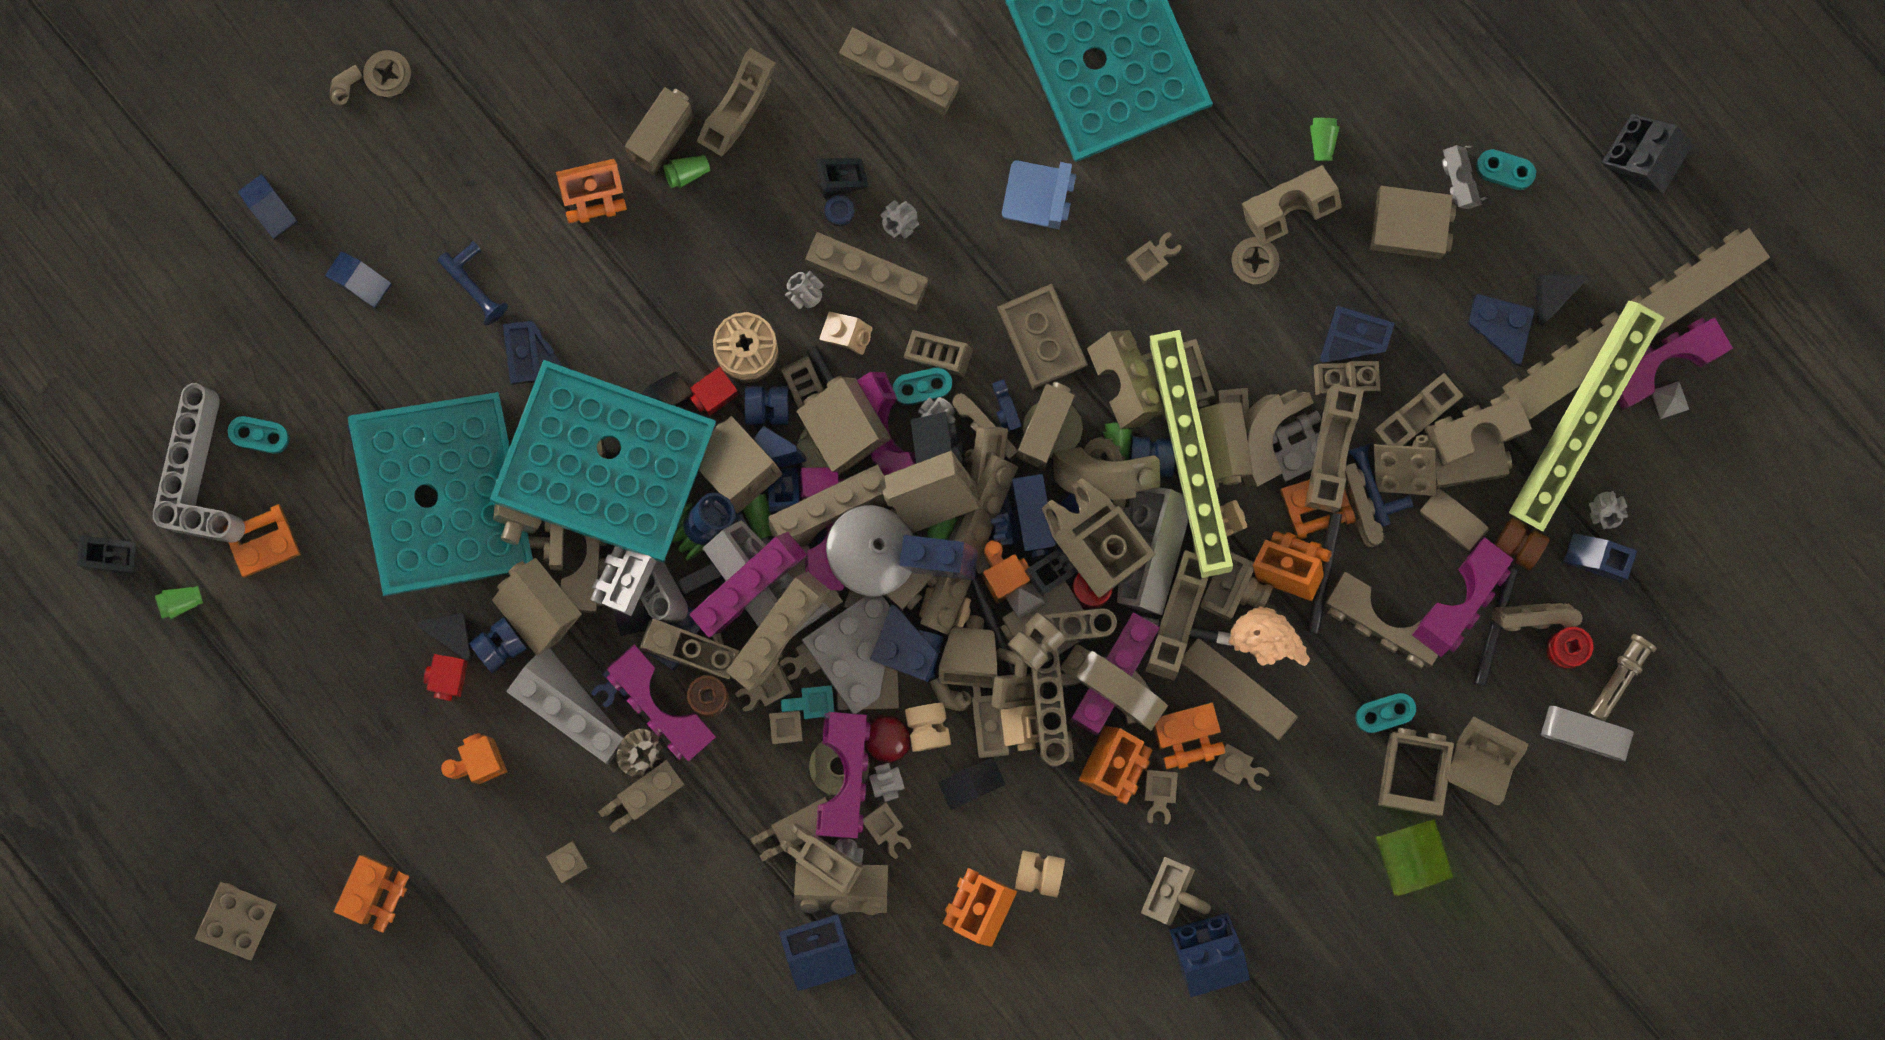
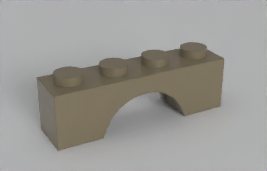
(883, 61)
(853, 264)
(1332, 447)
(816, 512)
(579, 585)
(1352, 601)
(785, 618)
(1177, 618)

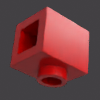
(713, 392)
(445, 676)

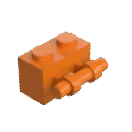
(591, 183)
(1291, 564)
(1004, 575)
(1186, 727)
(479, 760)
(1116, 764)
(364, 890)
(984, 910)

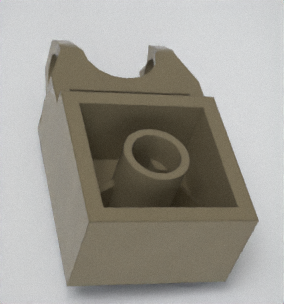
(1098, 539)

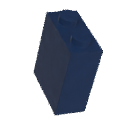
(1028, 500)
(938, 557)

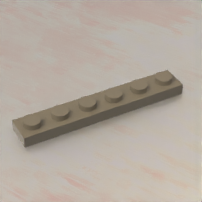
(974, 531)

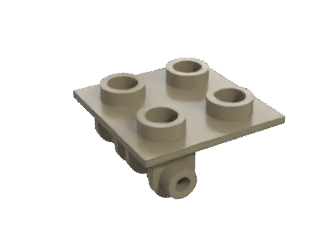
(1406, 468)
(235, 921)

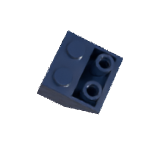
(817, 952)
(1209, 954)

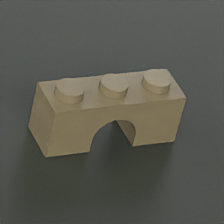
(1311, 192)
(1137, 397)
(1418, 413)
(1504, 418)
(866, 895)

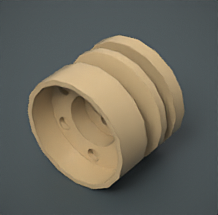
(751, 364)

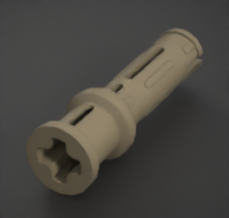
(1628, 666)

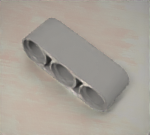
(663, 596)
(1587, 733)

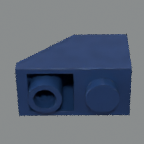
(1600, 557)

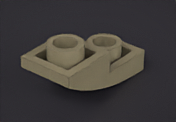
(1354, 374)
(1455, 520)

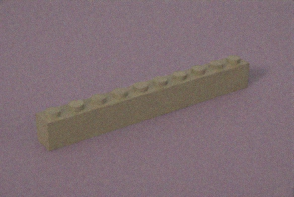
(1671, 300)

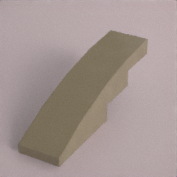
(1238, 689)

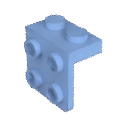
(1038, 194)

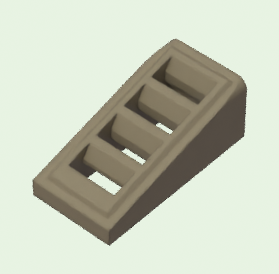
(962, 360)
(795, 367)

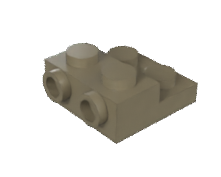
(1199, 376)

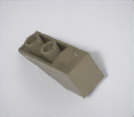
(687, 648)

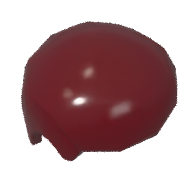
(888, 739)

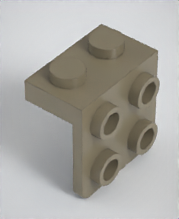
(1485, 760)

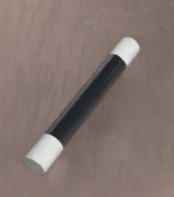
(1202, 633)

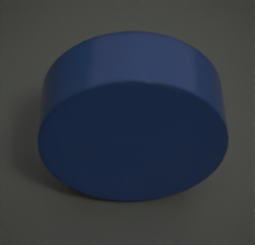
(839, 210)

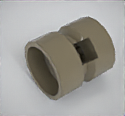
(1028, 649)

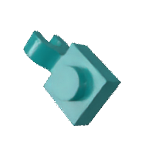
(814, 702)

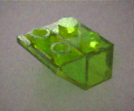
(1414, 857)

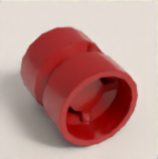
(1086, 595)
(1569, 647)

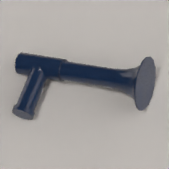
(454, 267)
(1382, 510)

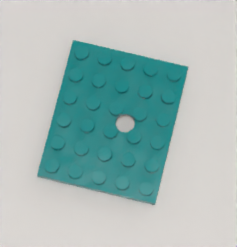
(1139, 89)
(457, 452)
(620, 500)

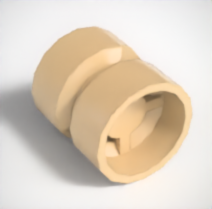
(928, 727)
(1040, 873)

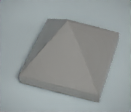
(1670, 400)
(1025, 600)

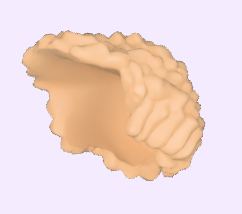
(1267, 637)

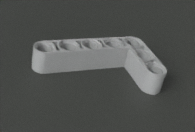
(191, 472)

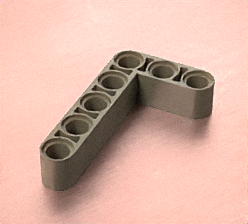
(1053, 676)

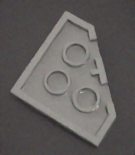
(845, 650)

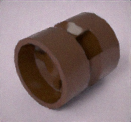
(1521, 543)
(708, 696)

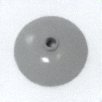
(854, 556)

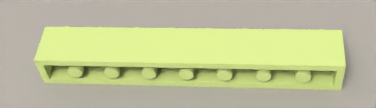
(1586, 415)
(1191, 454)

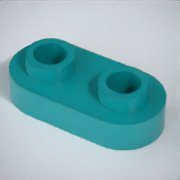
(1505, 173)
(921, 384)
(259, 434)
(1384, 713)

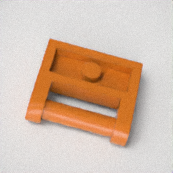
(1295, 498)
(267, 549)

